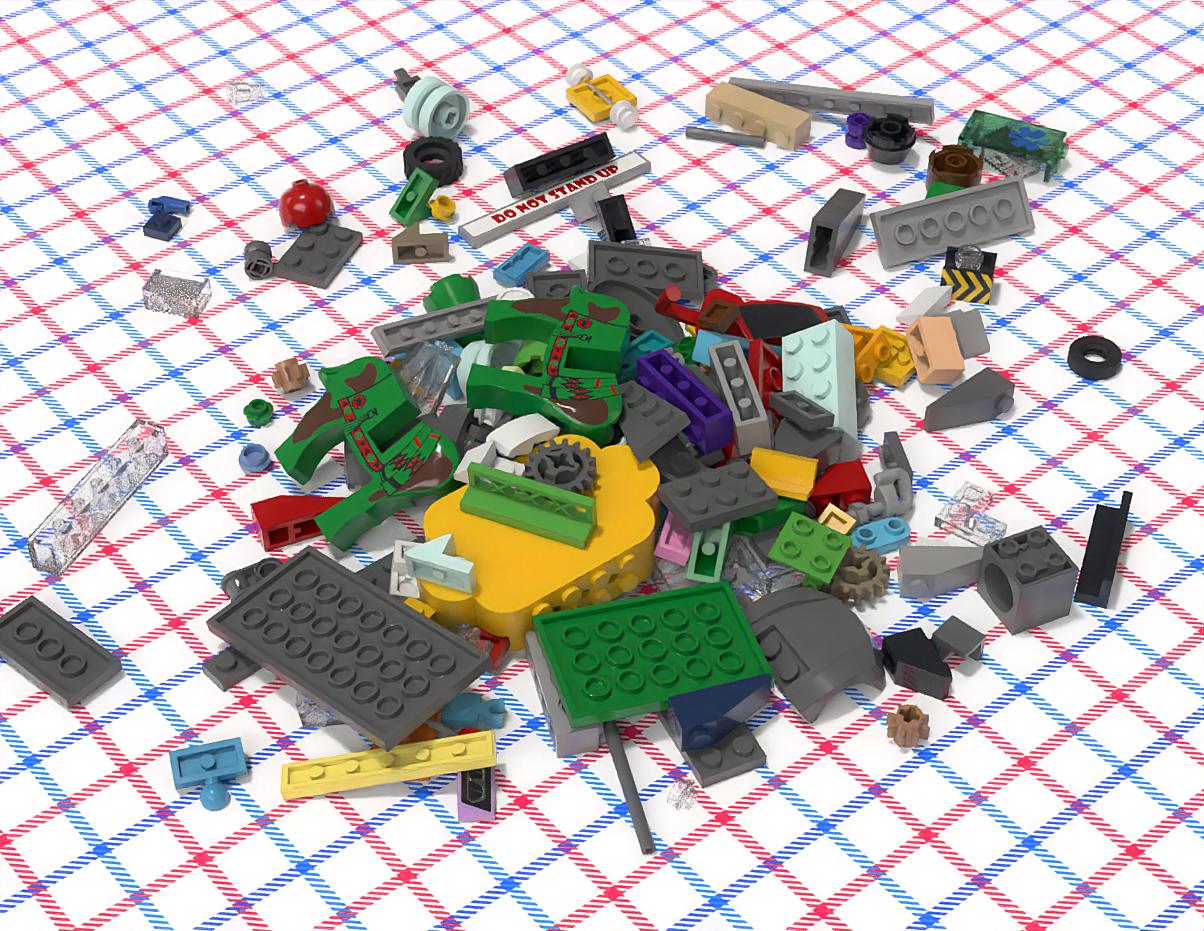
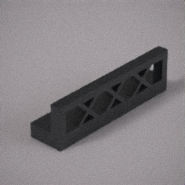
(1102, 553)

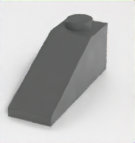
(971, 402)

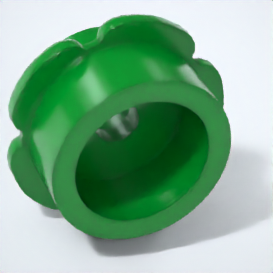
(258, 412)

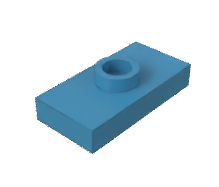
(525, 260)

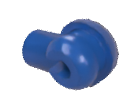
(168, 204)

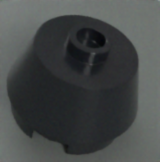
(889, 139)

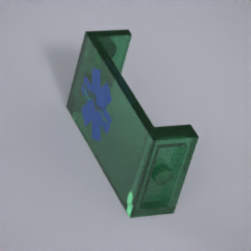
(1016, 139)

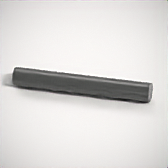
(724, 136)

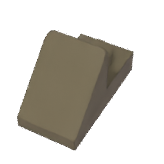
(414, 248)

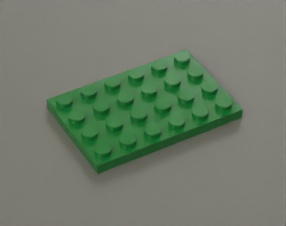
(642, 649)

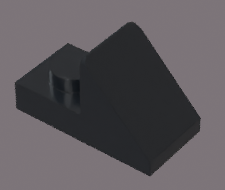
(615, 220)

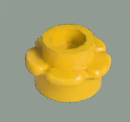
(443, 208)

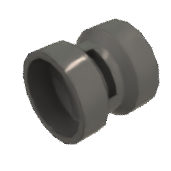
(258, 260)

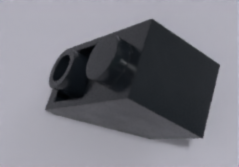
(915, 665)

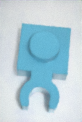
(468, 710)

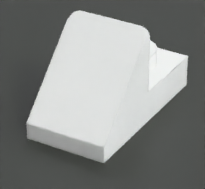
(486, 455)

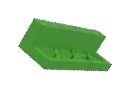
(528, 509)

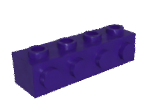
(710, 419)

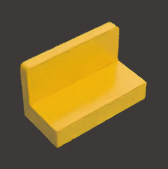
(785, 473)

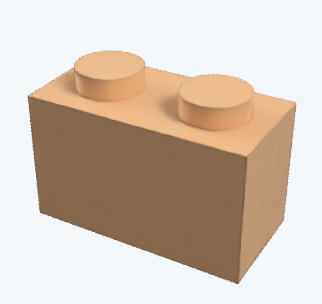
(935, 350)

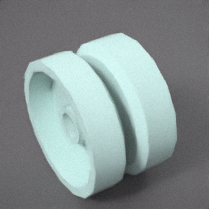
(435, 108)
(485, 354)

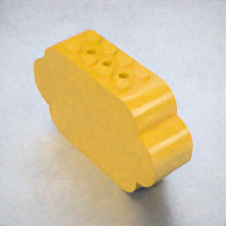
(536, 575)

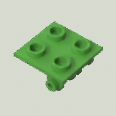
(810, 549)

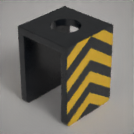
(969, 284)

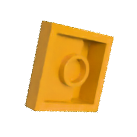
(869, 350)

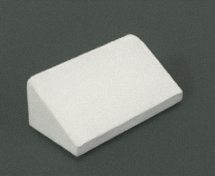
(927, 303)

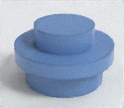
(254, 458)

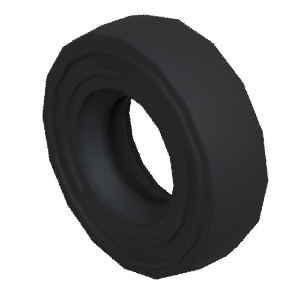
(1091, 369)

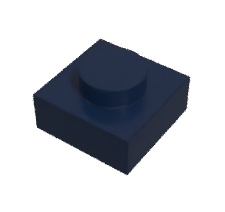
(162, 226)

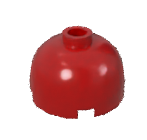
(305, 204)

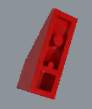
(288, 518)

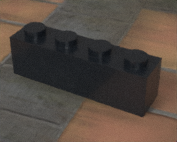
(558, 164)

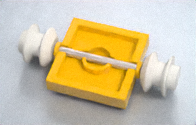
(600, 97)

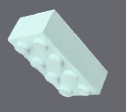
(822, 368)

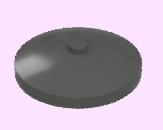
(640, 306)

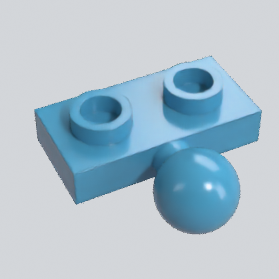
(208, 766)

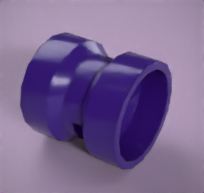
(855, 125)

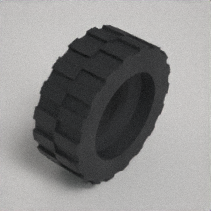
(434, 149)

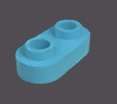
(882, 535)

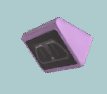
(476, 794)

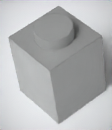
(584, 201)

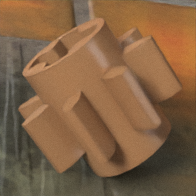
(290, 375)
(908, 726)

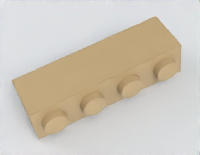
(758, 115)

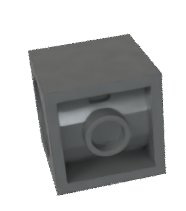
(1027, 579)

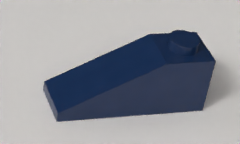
(713, 712)

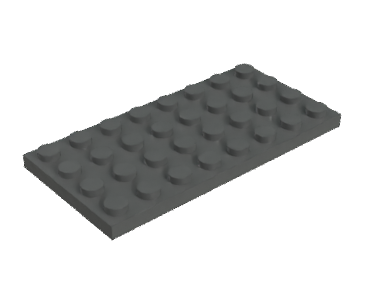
(349, 646)

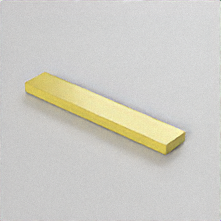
(383, 767)

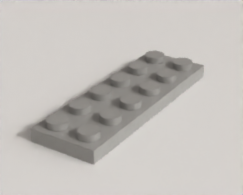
(952, 220)

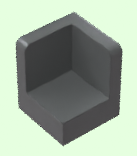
(960, 638)

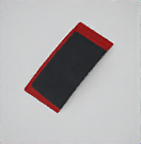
(777, 318)

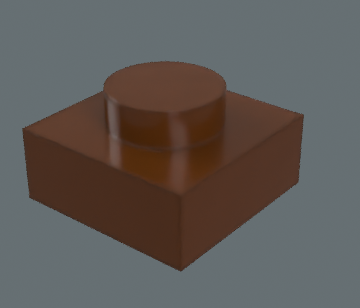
(718, 316)

